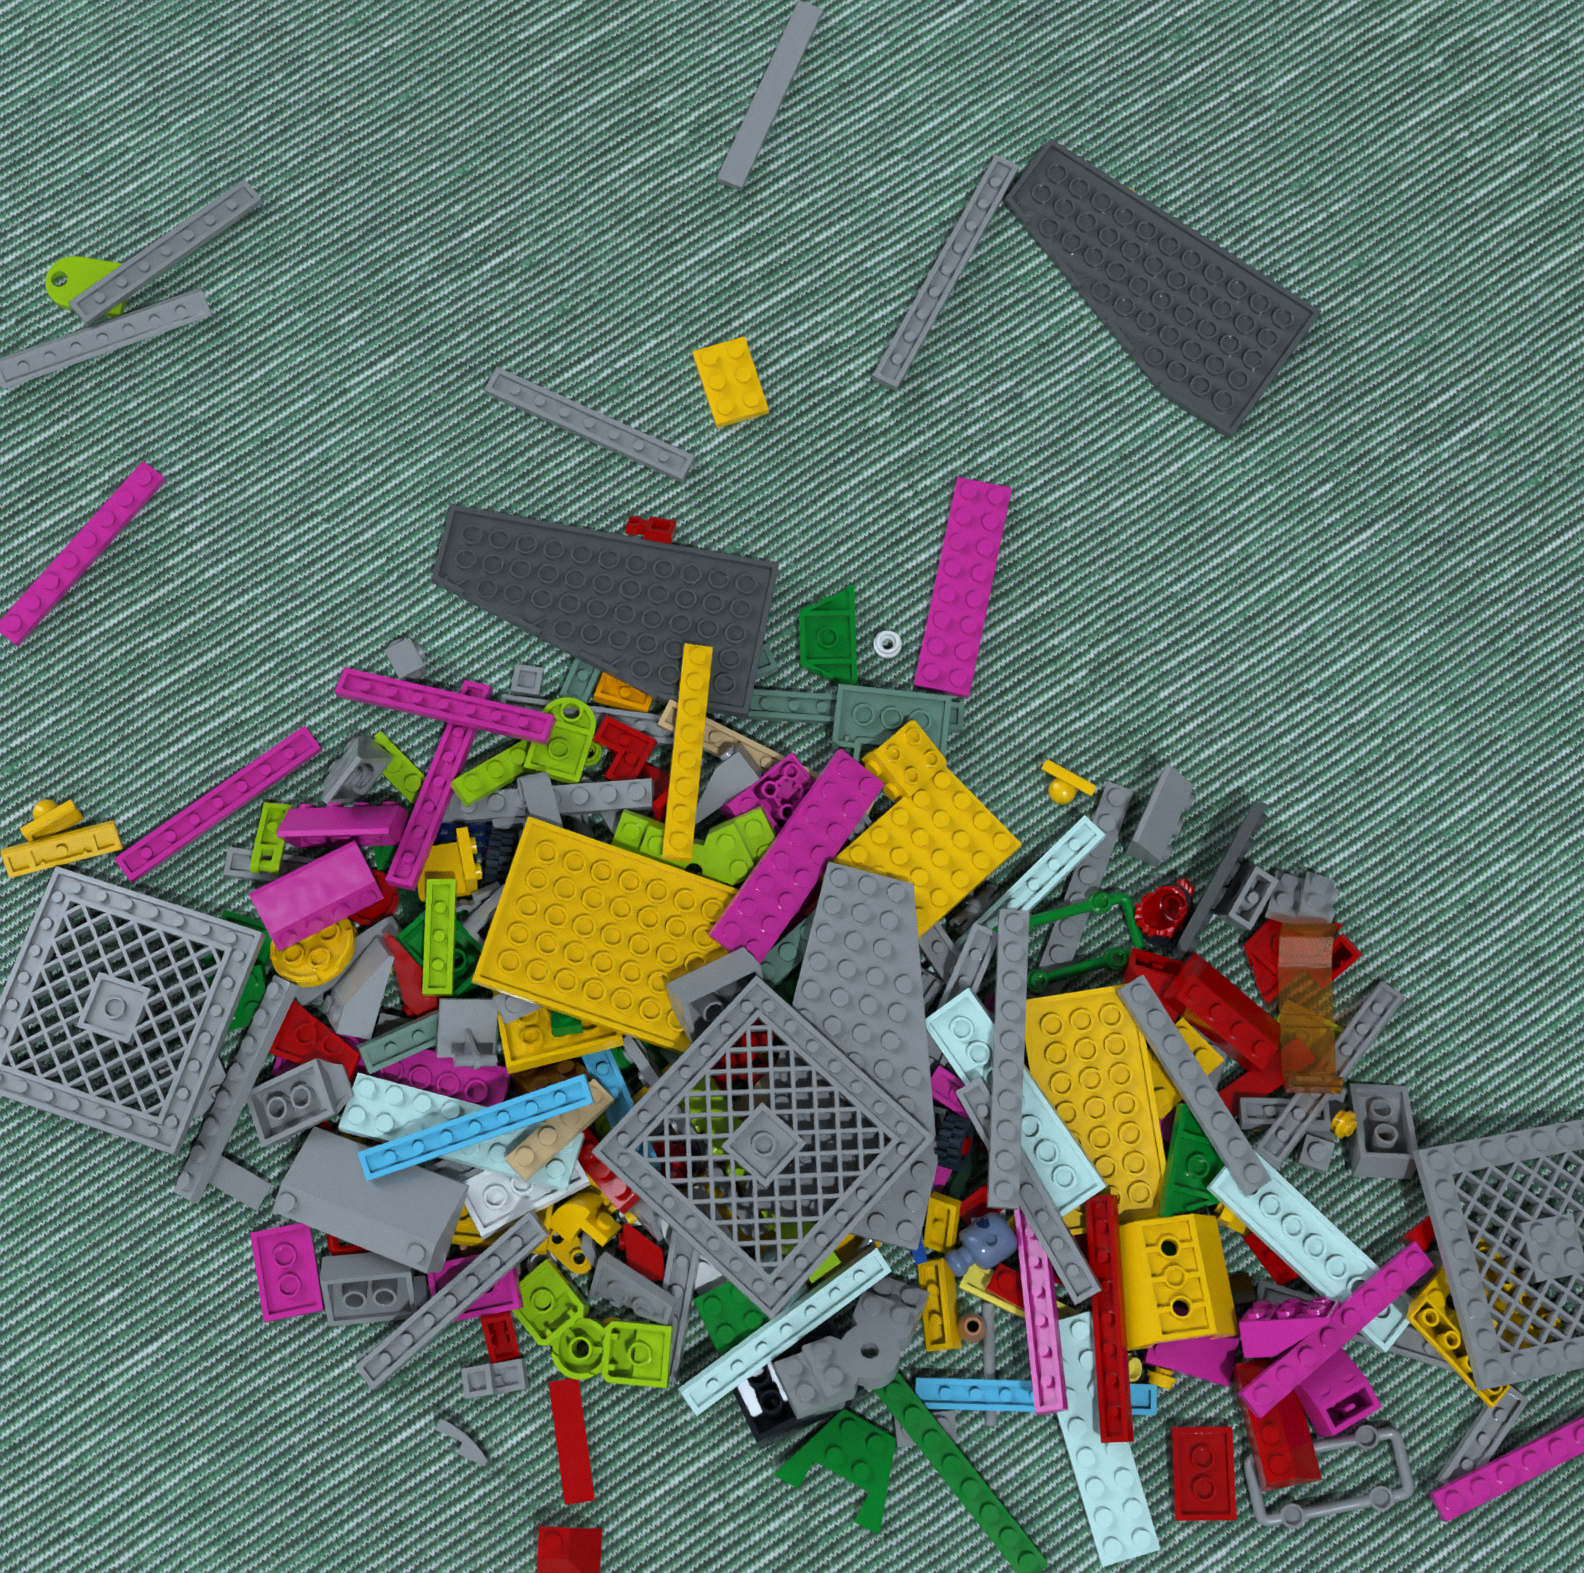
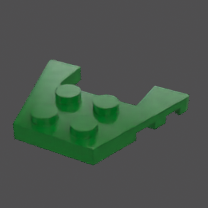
(853, 1452)

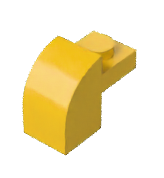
(584, 1214)

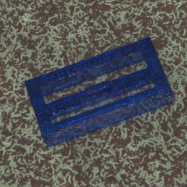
(473, 828)

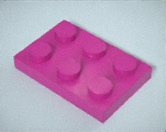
(287, 1272)
(500, 1298)

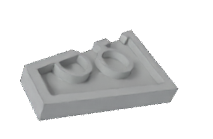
(629, 1288)

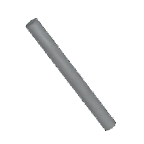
(989, 1356)

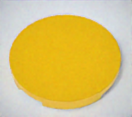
(317, 956)

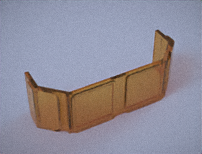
(1307, 1008)

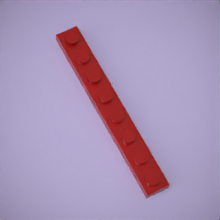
(1109, 1320)

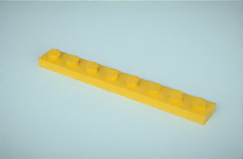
(687, 753)

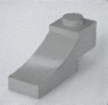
(1318, 1146)

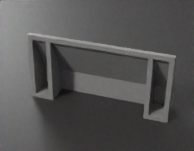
(398, 1216)

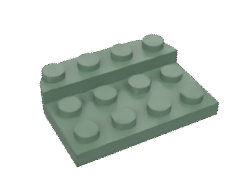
(872, 715)

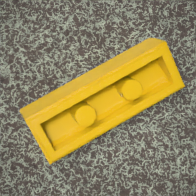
(941, 1310)

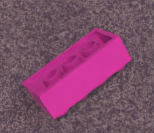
(341, 825)
(316, 895)

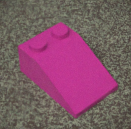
(1195, 1357)

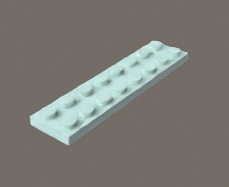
(966, 1037)
(393, 1110)
(1310, 1246)
(1102, 1470)

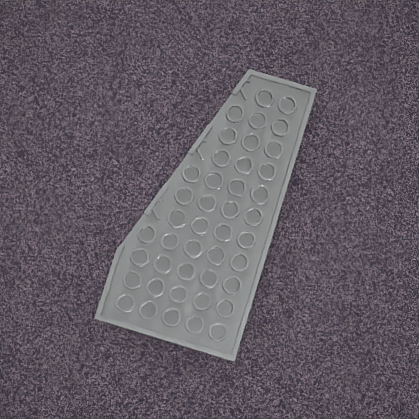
(868, 1001)

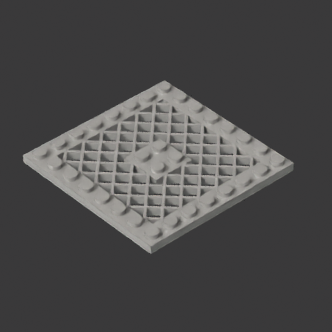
(119, 1006)
(763, 1146)
(1548, 1246)

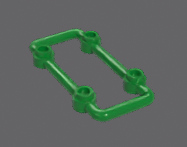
(1112, 959)

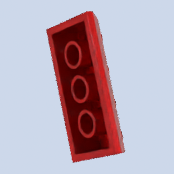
(1224, 1014)
(1278, 1439)

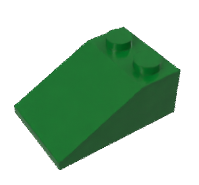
(466, 954)

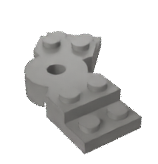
(833, 1368)

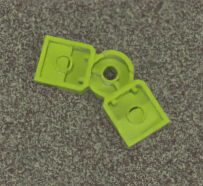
(725, 855)
(620, 1351)

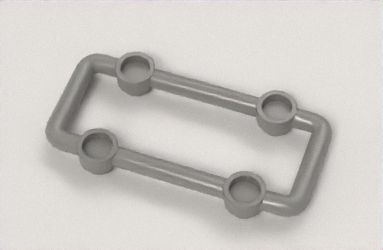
(1378, 1498)

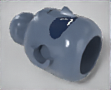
(984, 1243)

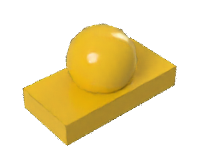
(1064, 786)
(51, 819)

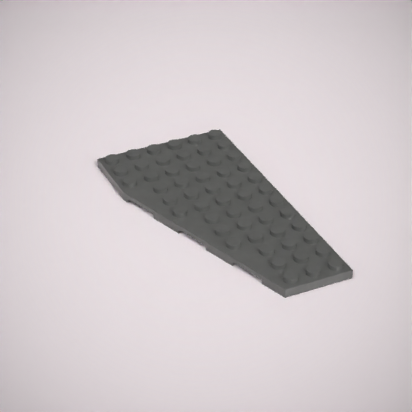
(1174, 300)
(615, 599)

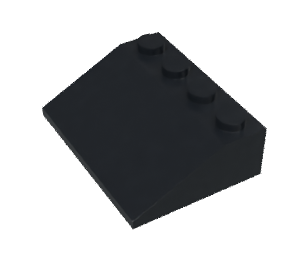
(766, 1403)

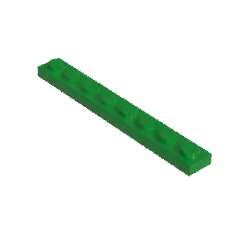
(961, 1477)

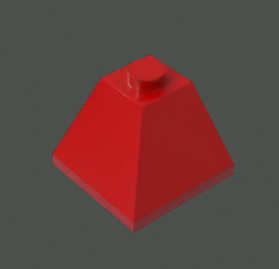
(569, 1550)

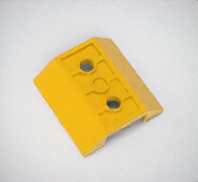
(1192, 1275)
(1441, 1327)

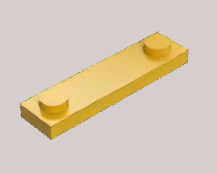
(61, 849)

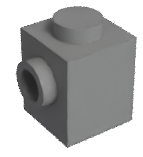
(406, 659)

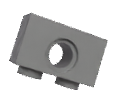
(1246, 897)

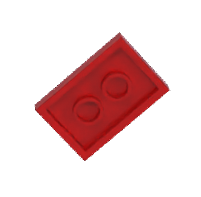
(1203, 1473)

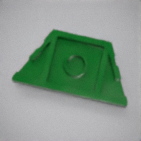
(829, 638)
(1189, 1167)

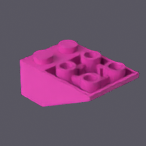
(777, 790)
(1272, 1328)
(1336, 1395)

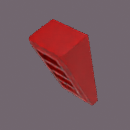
(1421, 1234)

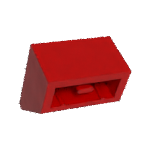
(1158, 971)

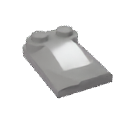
(298, 1100)

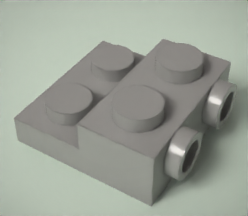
(1302, 899)

